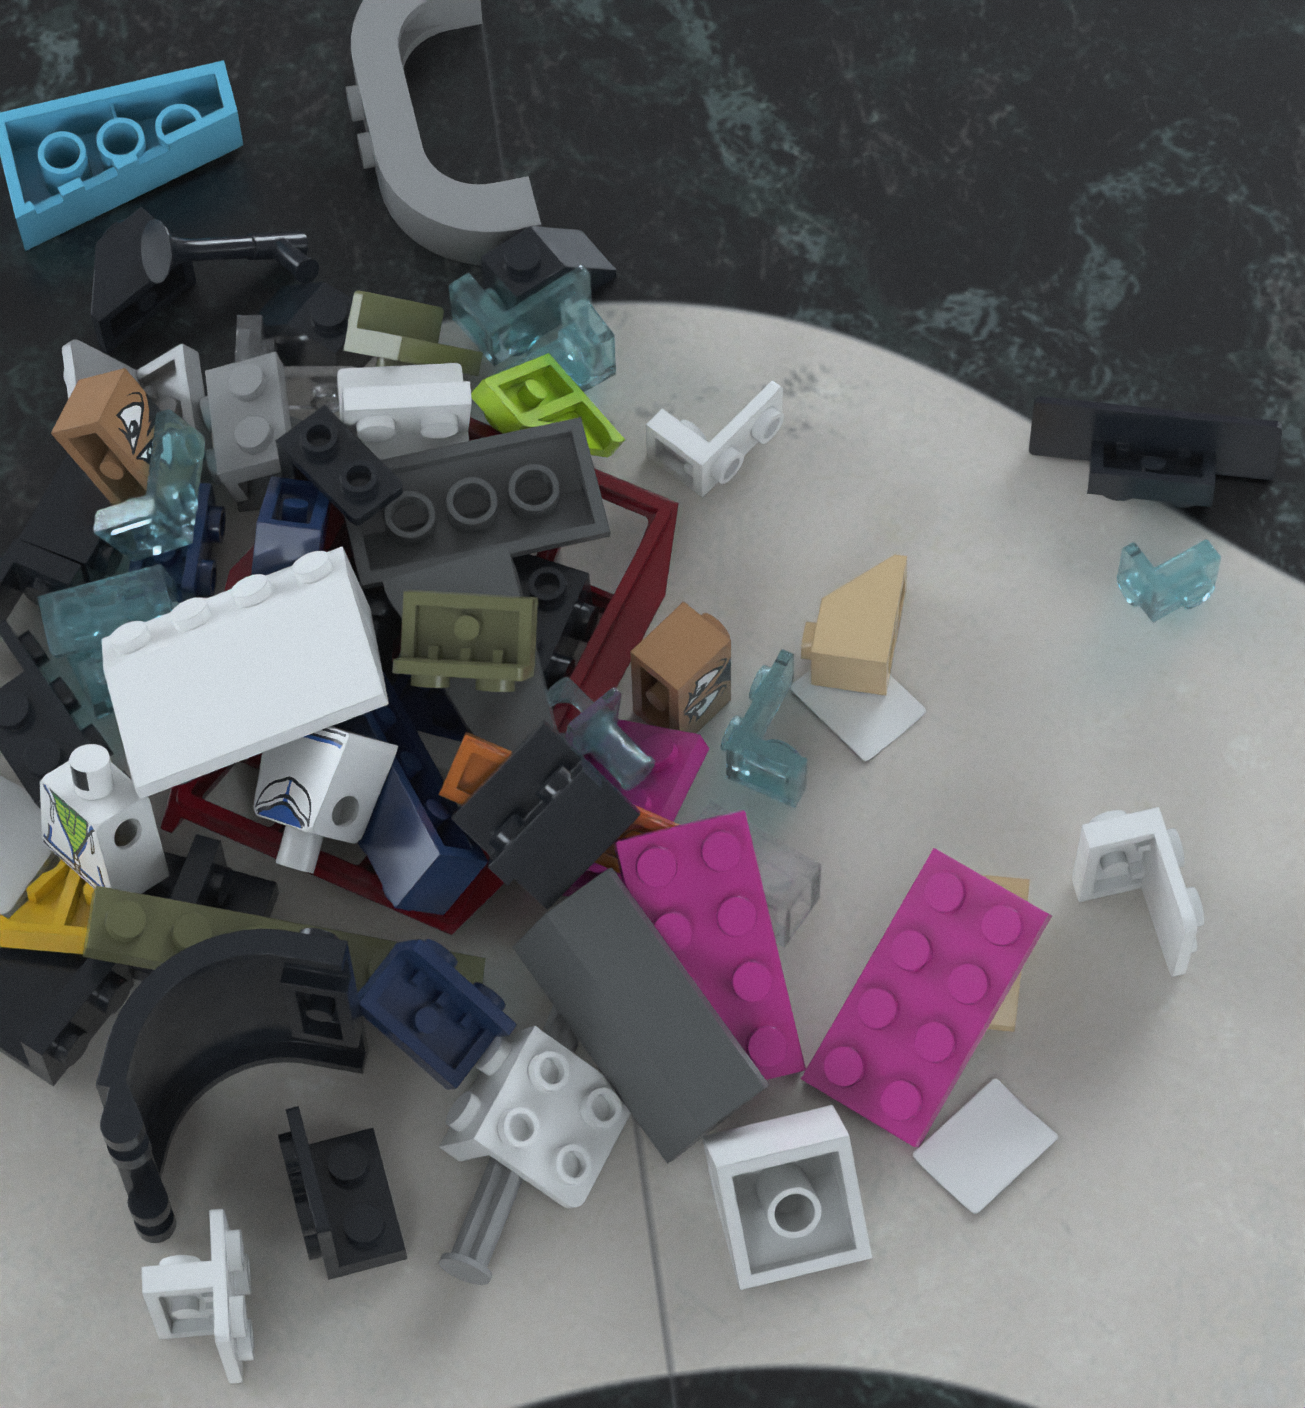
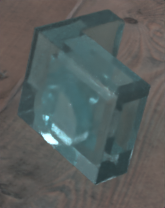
(1175, 583)

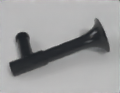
(163, 251)

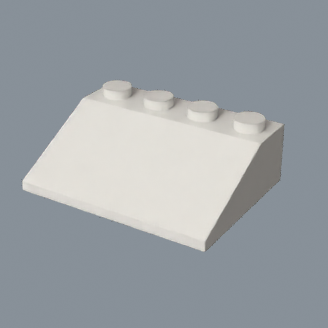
(243, 671)

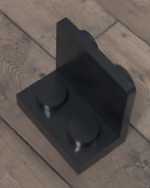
(342, 1199)

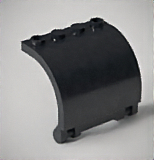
(207, 1017)

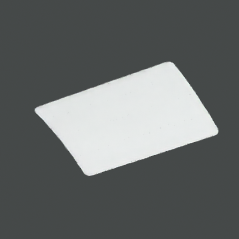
(859, 718)
(984, 1146)

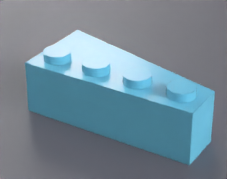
(112, 145)

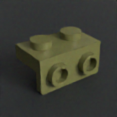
(402, 333)
(467, 638)

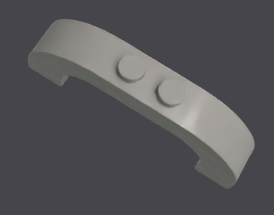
(432, 209)

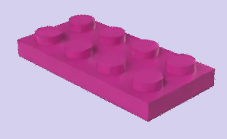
(712, 911)
(926, 997)

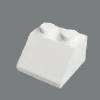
(787, 1196)

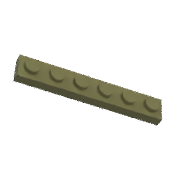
(152, 929)

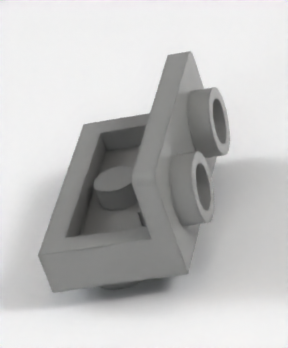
(246, 416)

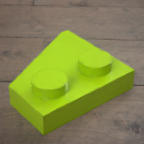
(541, 395)

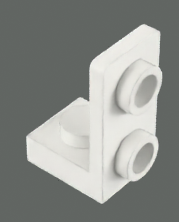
(702, 464)

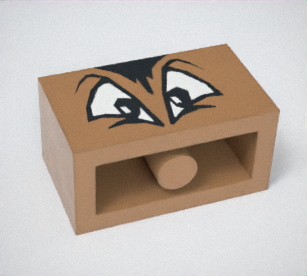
(110, 433)
(682, 671)

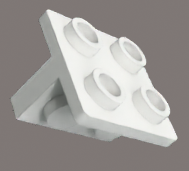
(405, 407)
(206, 1296)

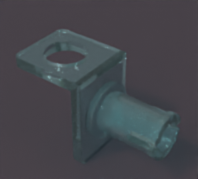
(597, 733)

